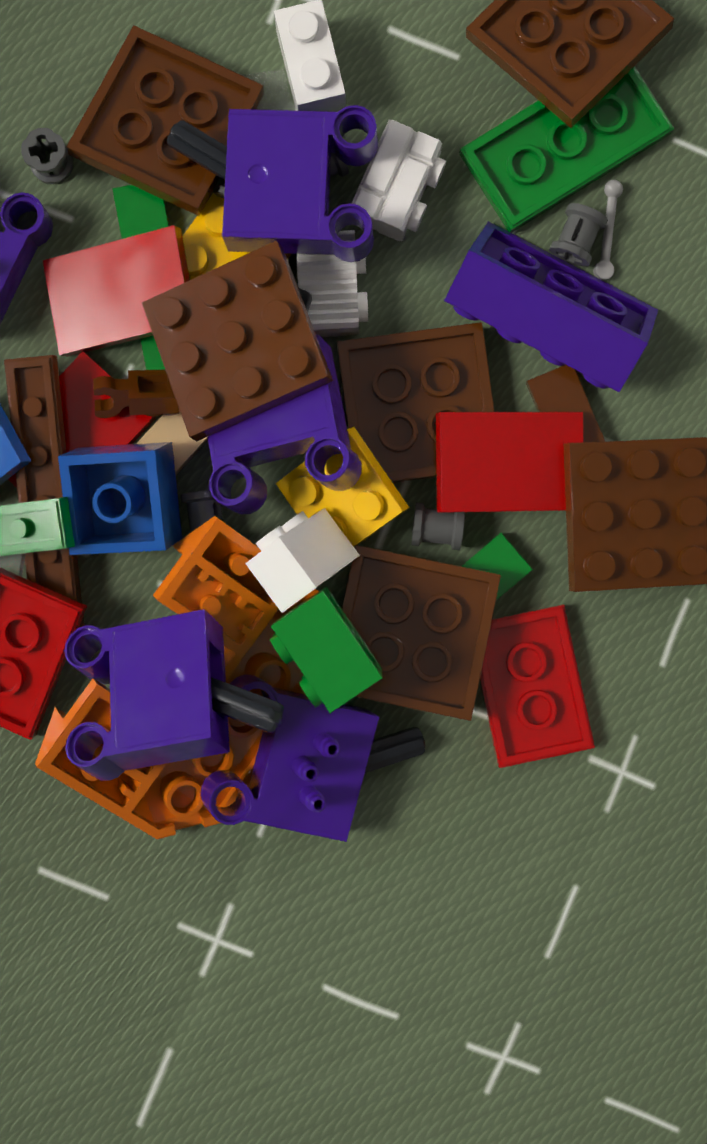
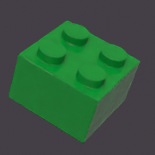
(326, 650)

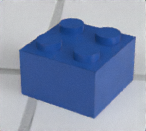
(121, 498)

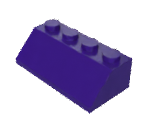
(552, 307)

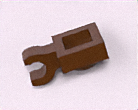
(144, 392)

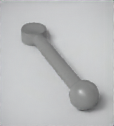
(604, 269)

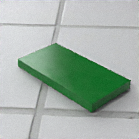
(541, 161)

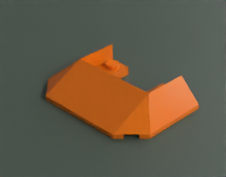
(168, 795)

